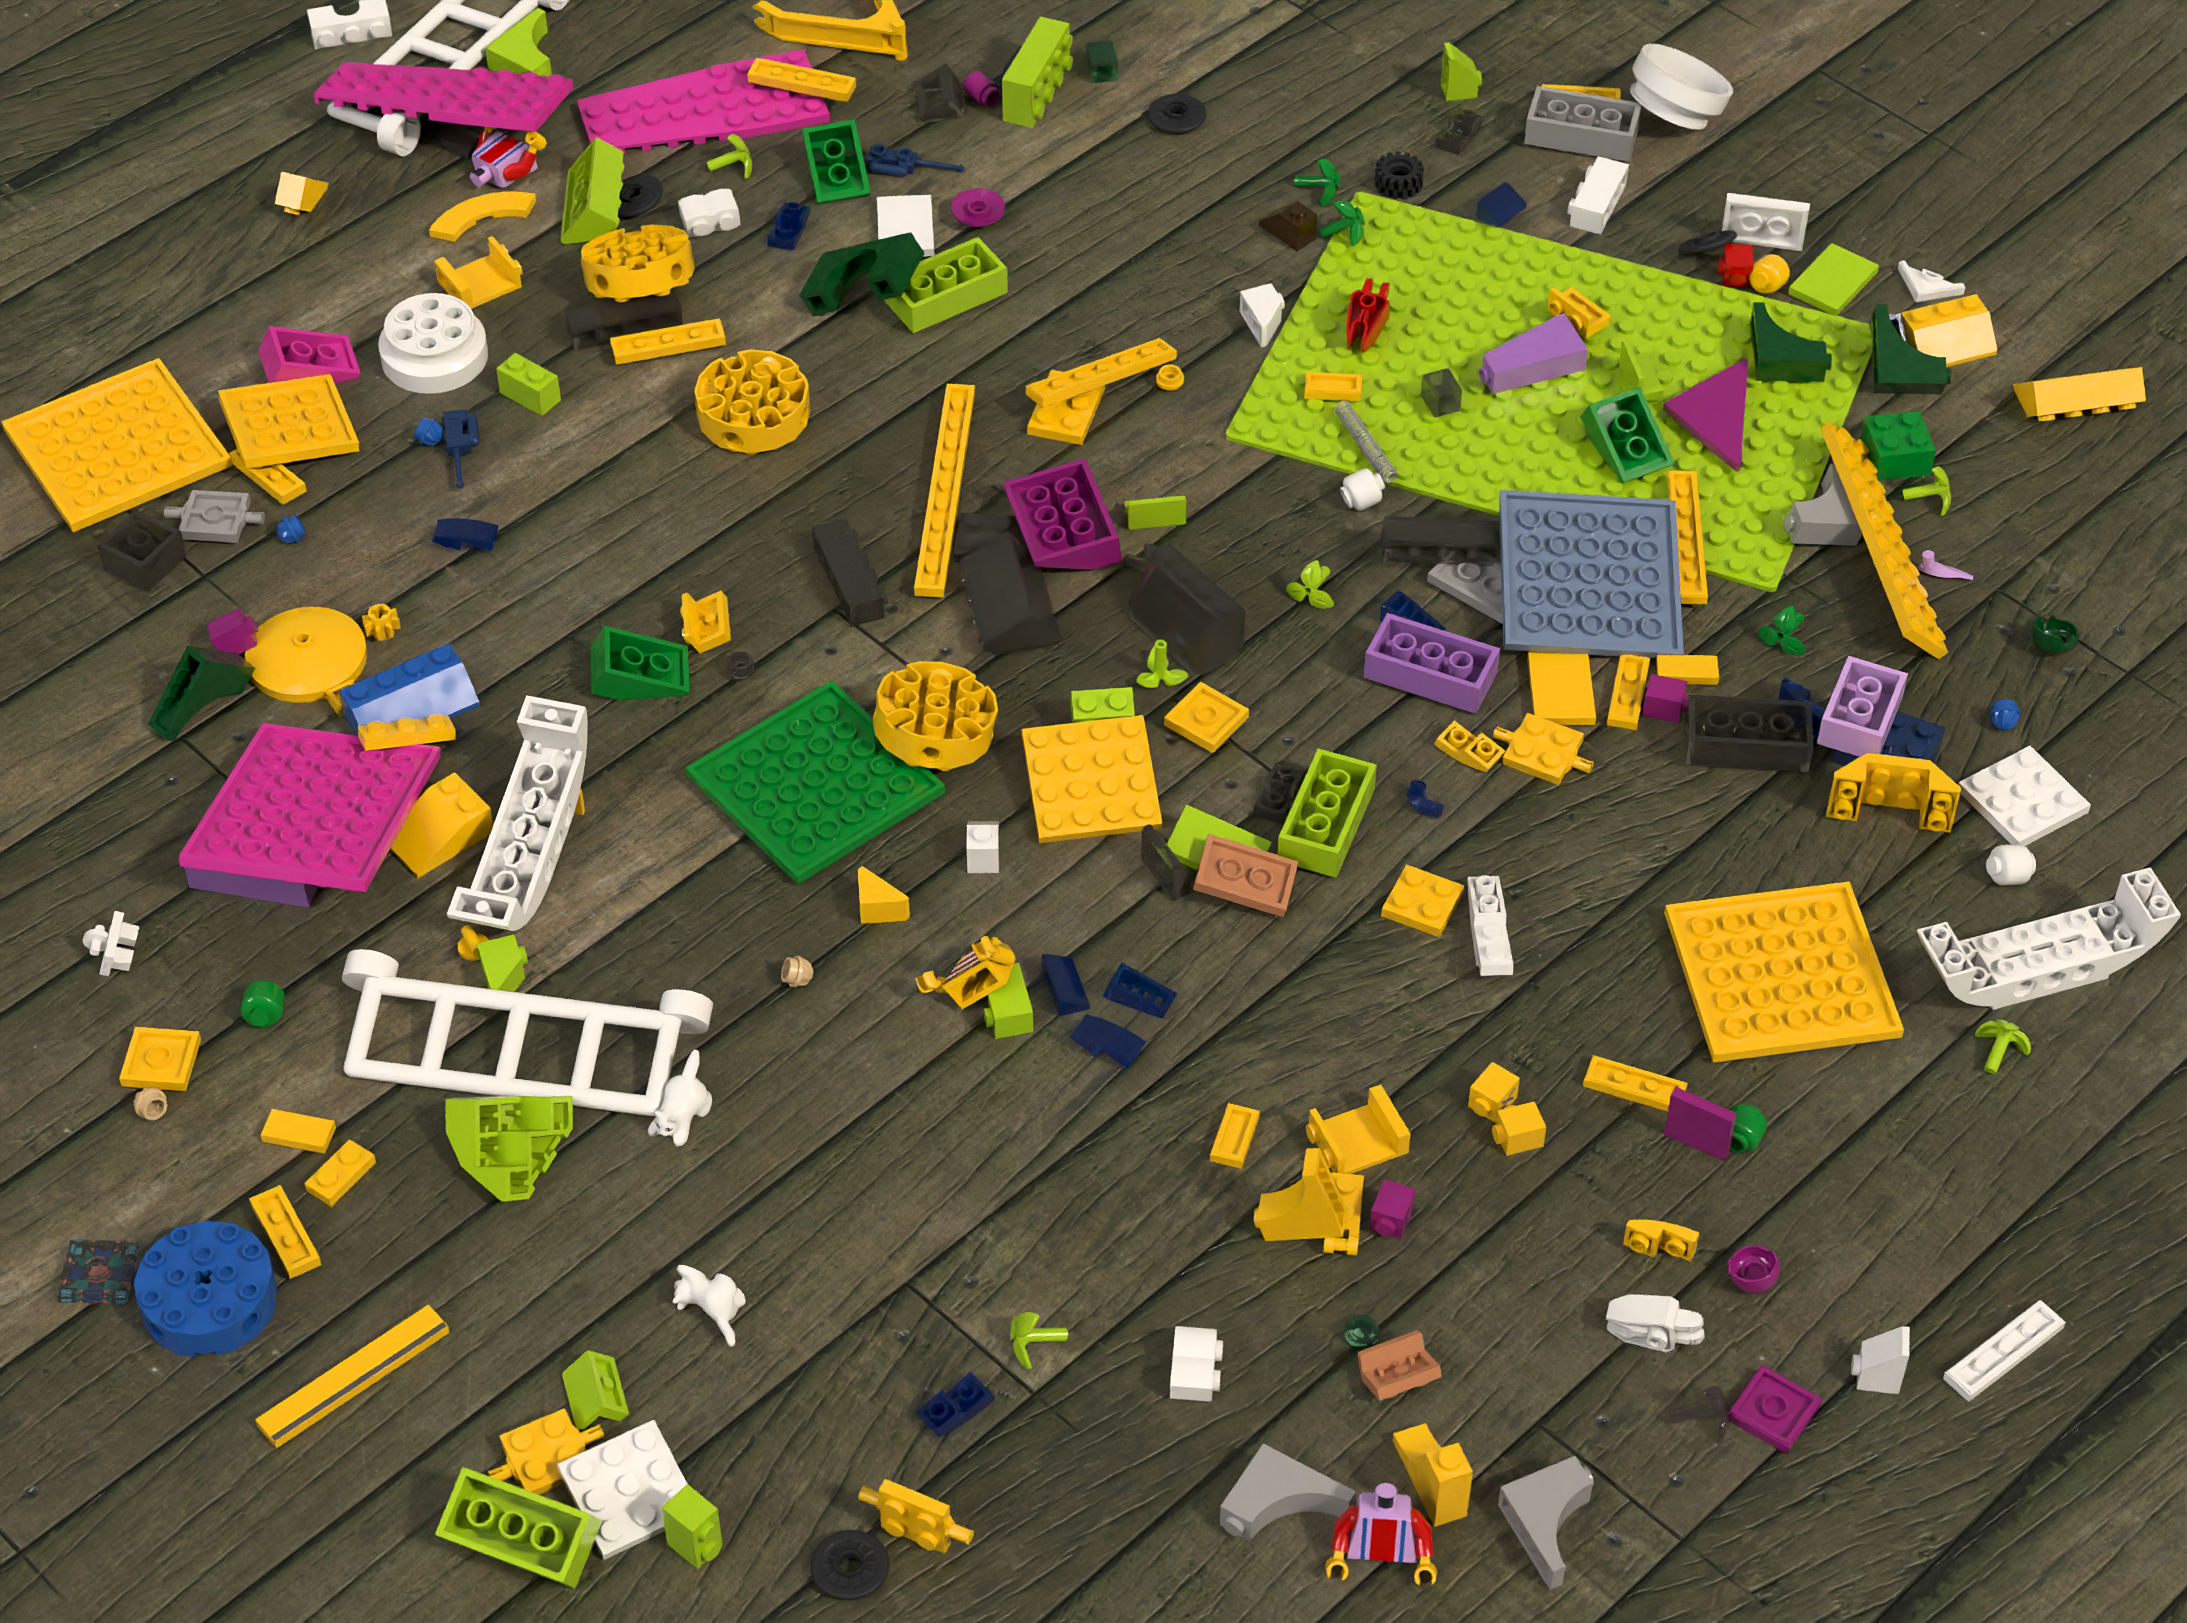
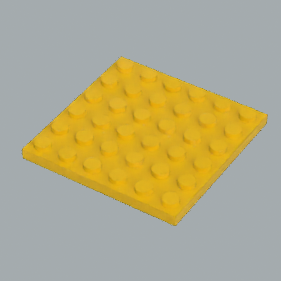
(116, 444)
(1782, 972)

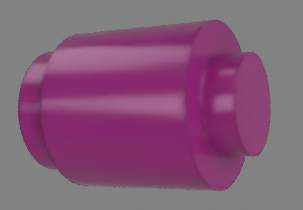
(982, 89)

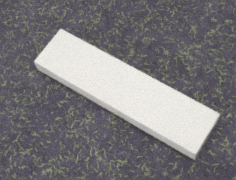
(2004, 1350)

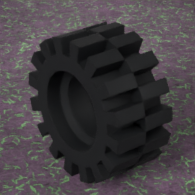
(1398, 164)

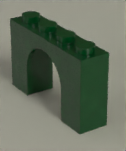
(887, 261)

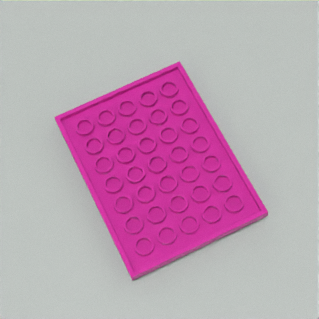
(310, 808)

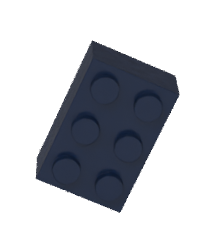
(1907, 738)

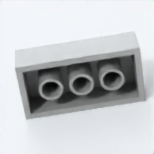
(1583, 123)

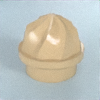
(796, 971)
(150, 1103)

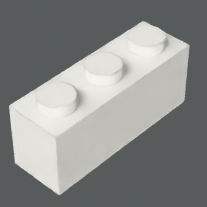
(1598, 195)

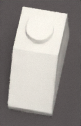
(1262, 311)
(983, 847)
(1882, 1361)

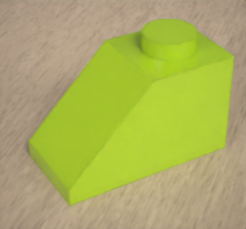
(1458, 75)
(502, 963)
(1009, 1007)

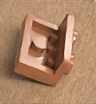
(1397, 1365)

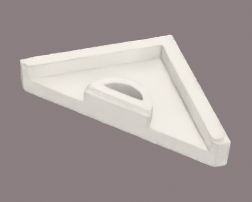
(1928, 285)

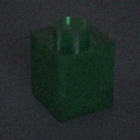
(1102, 61)

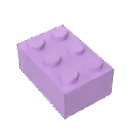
(1862, 707)

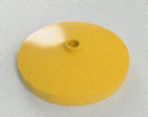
(306, 653)

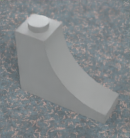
(1826, 518)
(1278, 1487)
(1538, 1508)

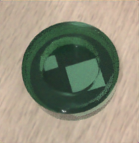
(1361, 1332)

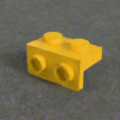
(1579, 310)
(705, 621)

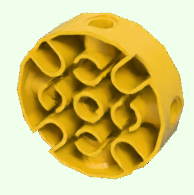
(637, 262)
(752, 401)
(934, 715)

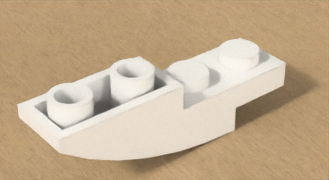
(1489, 926)

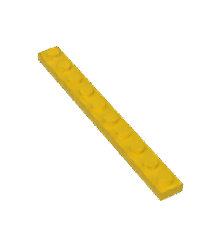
(944, 491)

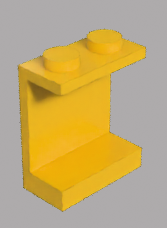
(481, 279)
(1360, 1135)

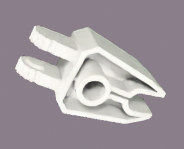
(1653, 1322)

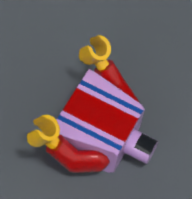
(503, 158)
(1382, 1529)

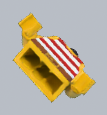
(975, 974)

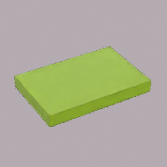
(1833, 279)
(1192, 831)

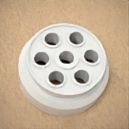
(1678, 86)
(432, 344)

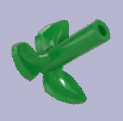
(1330, 181)
(1352, 218)
(1785, 623)

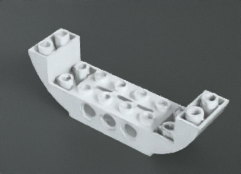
(2055, 950)

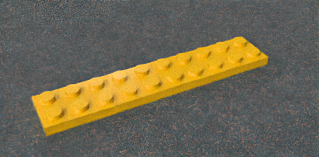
(1884, 541)

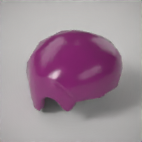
(1754, 1269)

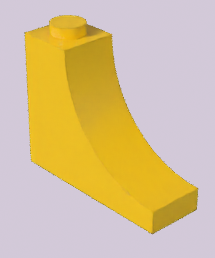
(1305, 1209)
(1437, 1473)

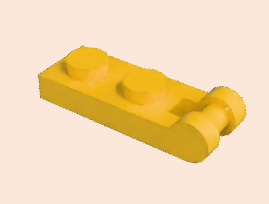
(1351, 1191)

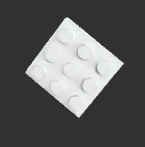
(2023, 797)
(624, 1486)

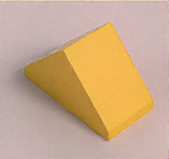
(880, 900)

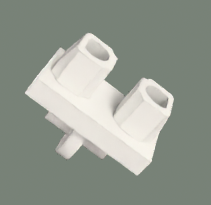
(114, 956)

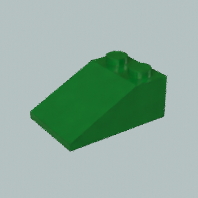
(835, 162)
(1627, 435)
(637, 666)

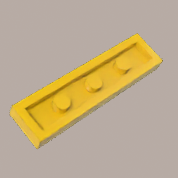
(802, 79)
(667, 341)

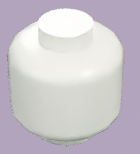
(1362, 489)
(2011, 864)

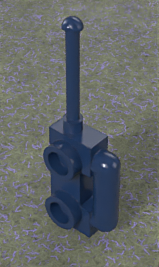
(899, 162)
(458, 443)

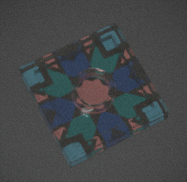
(98, 1271)

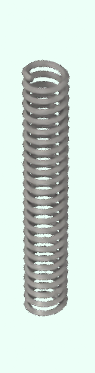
(1361, 444)

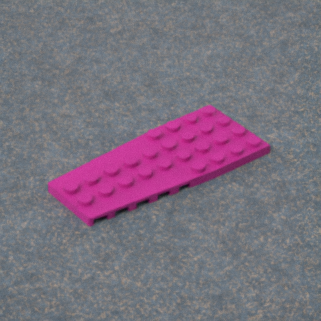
(449, 95)
(699, 107)

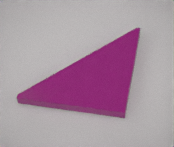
(1715, 412)

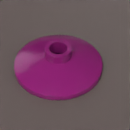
(978, 207)

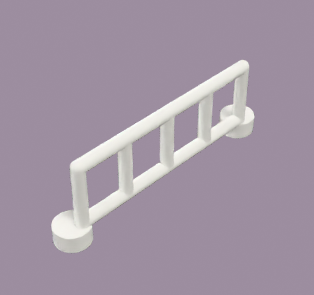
(401, 133)
(376, 976)

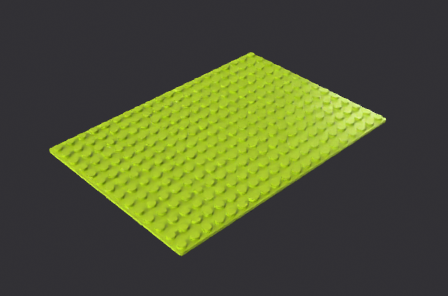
(1477, 286)

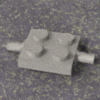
(214, 516)

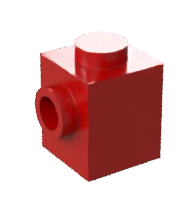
(1736, 265)

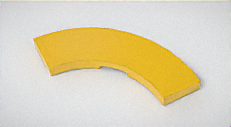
(464, 215)

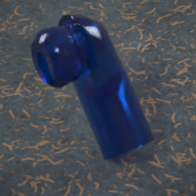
(1420, 801)

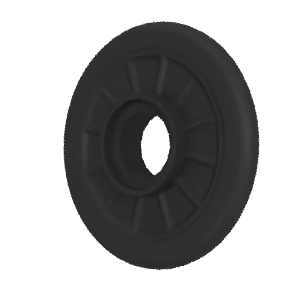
(1192, 117)
(649, 193)
(1707, 242)
(857, 1583)

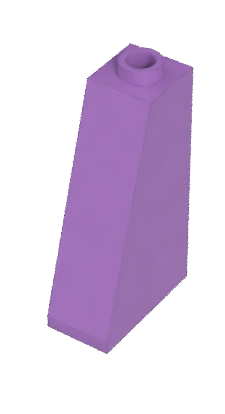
(1535, 356)

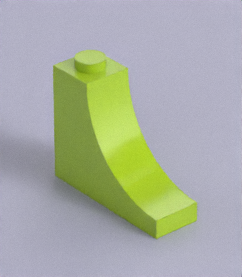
(517, 47)

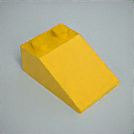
(442, 825)

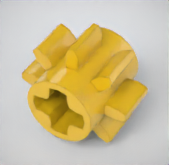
(381, 622)

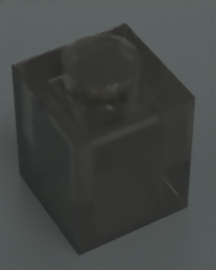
(1441, 392)

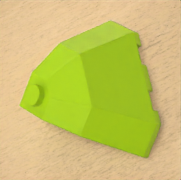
(508, 1138)

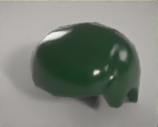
(2054, 635)

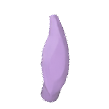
(1937, 569)

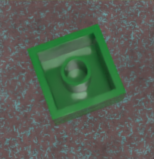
(1898, 445)

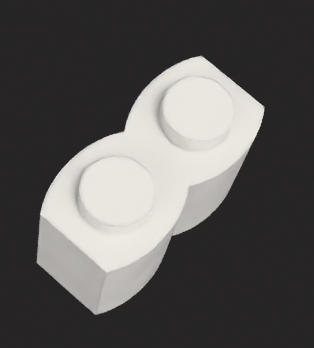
(709, 213)
(1194, 1364)

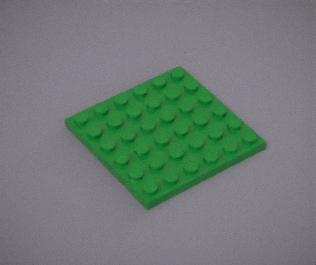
(813, 782)

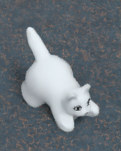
(682, 1100)
(716, 1297)

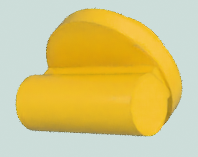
(468, 943)

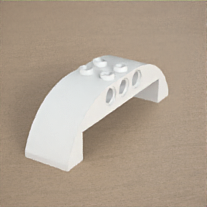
(530, 818)

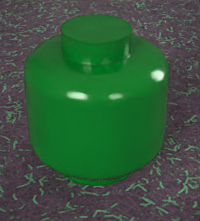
(262, 1003)
(1748, 1128)

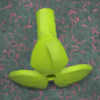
(740, 154)
(1940, 487)
(1312, 577)
(1158, 664)
(2005, 1033)
(1023, 1332)

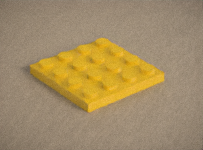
(288, 421)
(1091, 778)

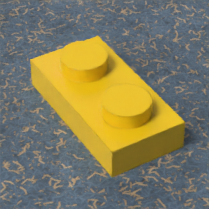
(340, 1173)

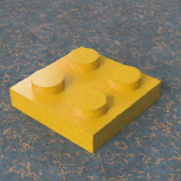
(1206, 717)
(1422, 900)
(160, 1059)

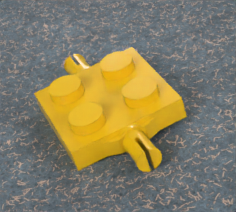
(1543, 749)
(538, 1448)
(915, 1516)

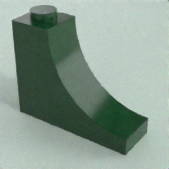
(1783, 355)
(1901, 367)
(197, 681)

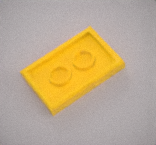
(1561, 687)

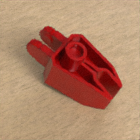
(1367, 314)

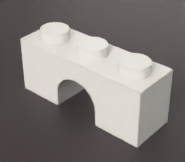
(332, 29)

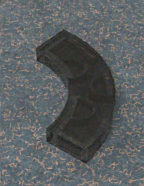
(453, 137)

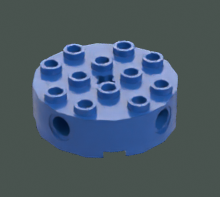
(206, 1288)

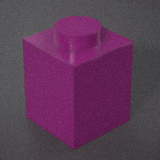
(233, 632)
(1665, 698)
(1392, 1209)

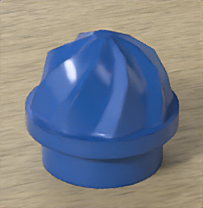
(429, 432)
(291, 529)
(2005, 714)

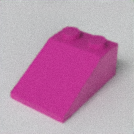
(303, 354)

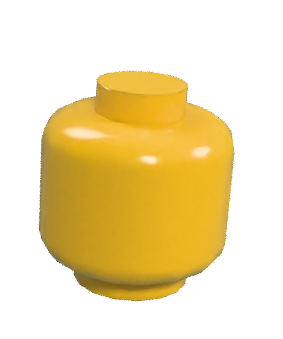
(1769, 274)

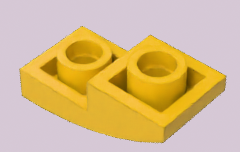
(1466, 748)
(1650, 1235)

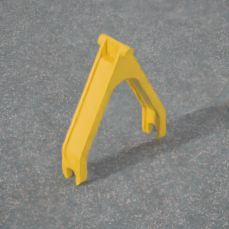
(877, 33)

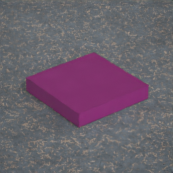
(1700, 1123)
(1774, 1409)

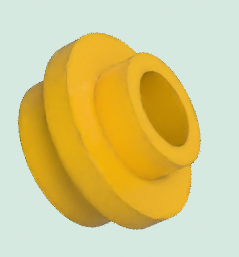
(1170, 377)

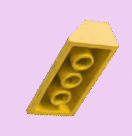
(2082, 392)

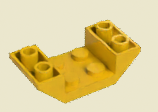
(1895, 783)

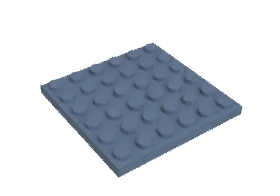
(1589, 574)

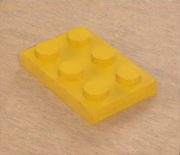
(1066, 419)

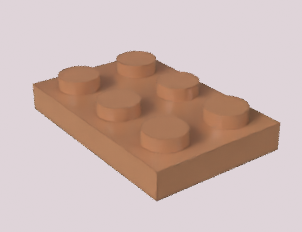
(1245, 875)

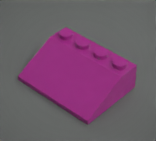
(1064, 518)

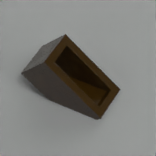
(1292, 225)

